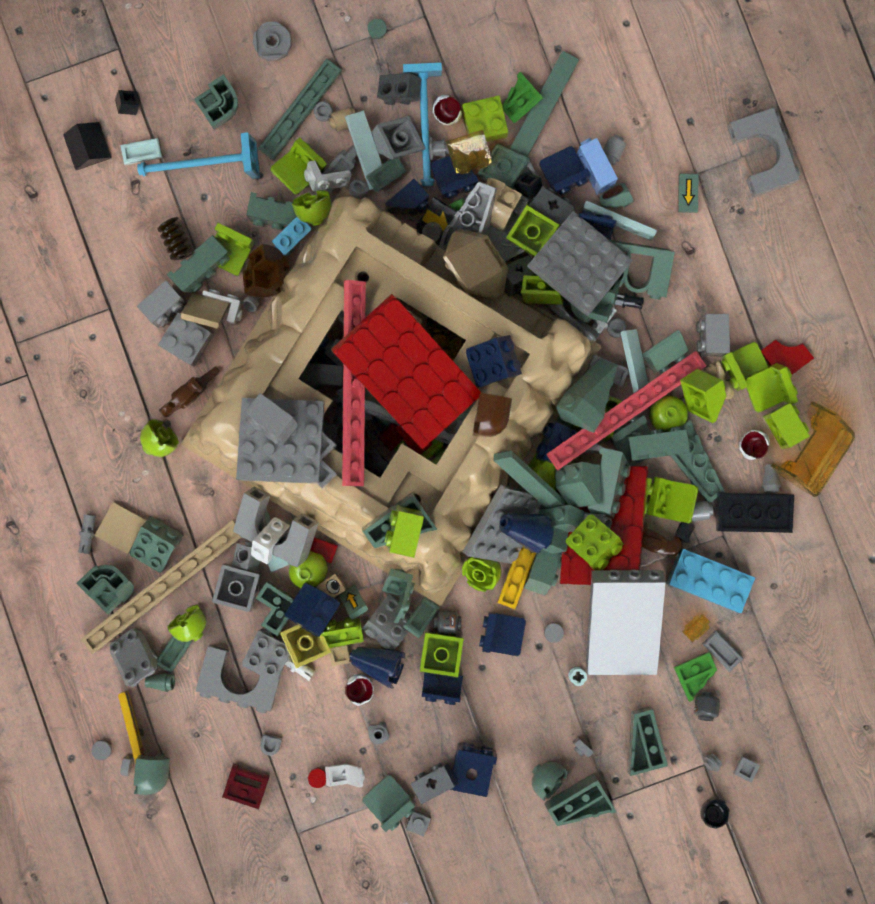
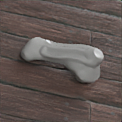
(565, 312)

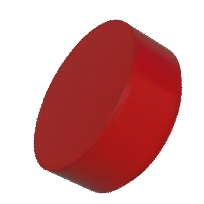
(317, 778)

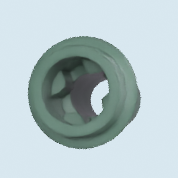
(160, 682)

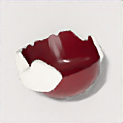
(447, 110)
(754, 444)
(359, 689)

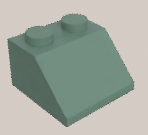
(665, 352)
(579, 484)

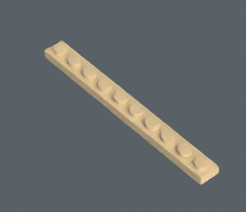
(161, 588)

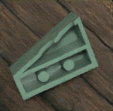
(270, 212)
(201, 265)

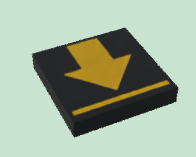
(437, 212)

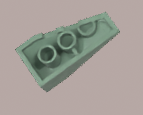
(587, 398)

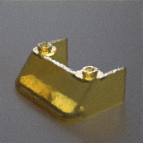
(820, 454)

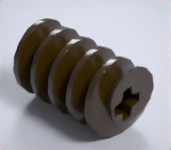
(173, 239)

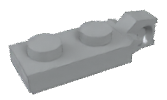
(342, 162)

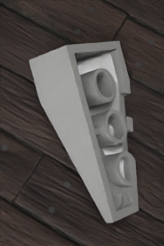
(474, 214)

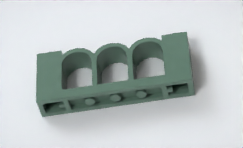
(660, 268)

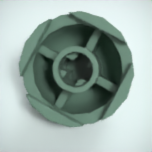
(548, 778)

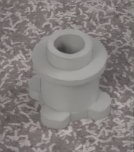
(437, 148)
(381, 728)

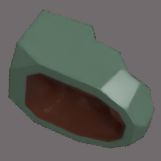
(616, 196)

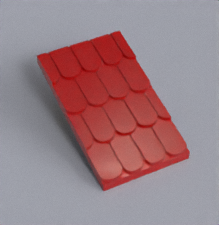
(406, 371)
(626, 524)

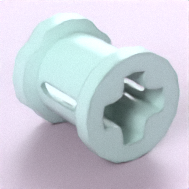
(582, 680)

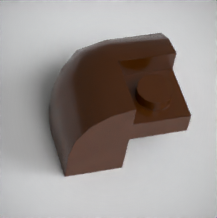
(265, 272)
(491, 415)

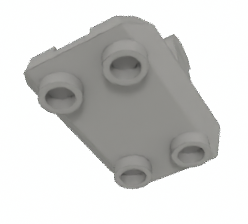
(133, 657)

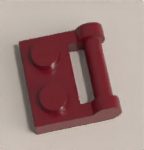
(243, 792)

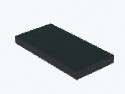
(755, 512)

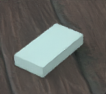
(141, 151)

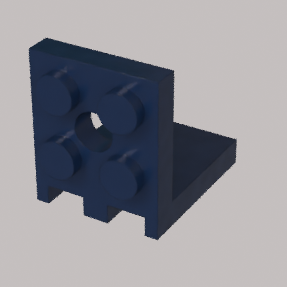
(475, 758)

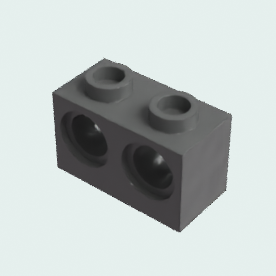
(399, 88)

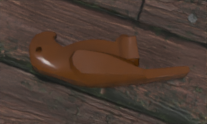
(188, 393)
(657, 543)

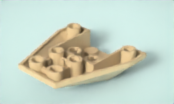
(476, 264)

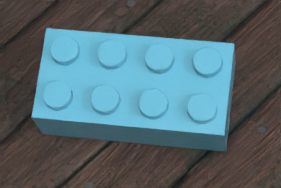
(710, 580)

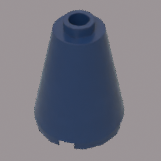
(528, 530)
(379, 664)

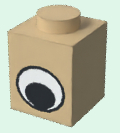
(332, 586)

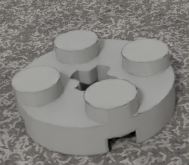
(263, 34)

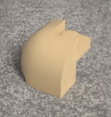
(504, 204)

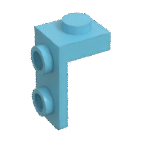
(291, 236)

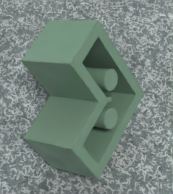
(564, 520)
(279, 603)

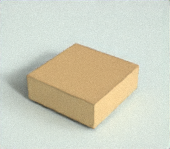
(340, 655)

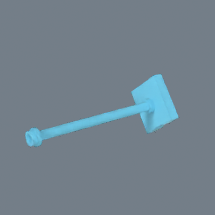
(424, 71)
(248, 156)

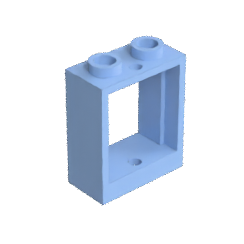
(595, 160)

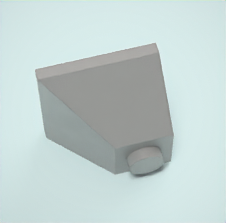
(397, 138)

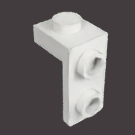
(325, 181)
(235, 312)
(265, 541)
(344, 774)

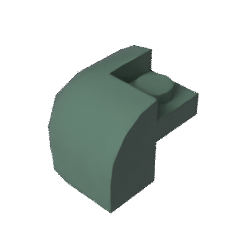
(218, 102)
(604, 307)
(106, 586)
(151, 774)

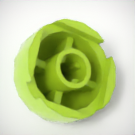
(312, 208)
(668, 413)
(158, 440)
(312, 571)
(481, 573)
(189, 625)

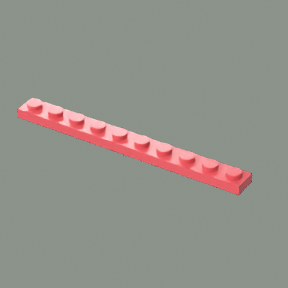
(353, 392)
(625, 410)

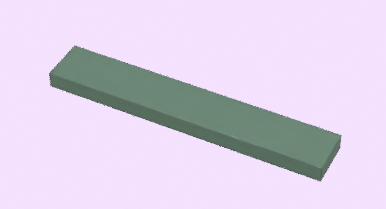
(300, 109)
(541, 111)
(528, 479)

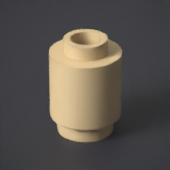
(338, 120)

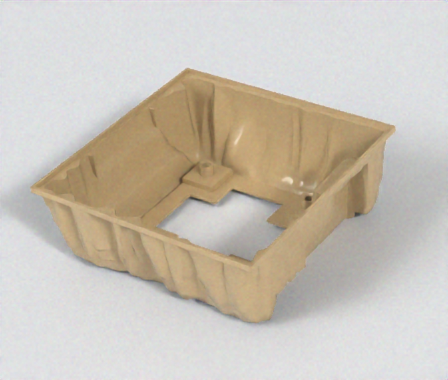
(458, 489)

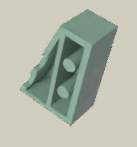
(658, 444)
(613, 472)
(376, 529)
(543, 572)
(645, 744)
(579, 802)

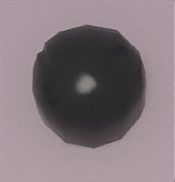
(714, 813)

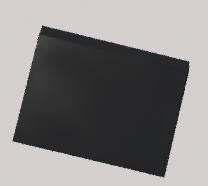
(86, 145)

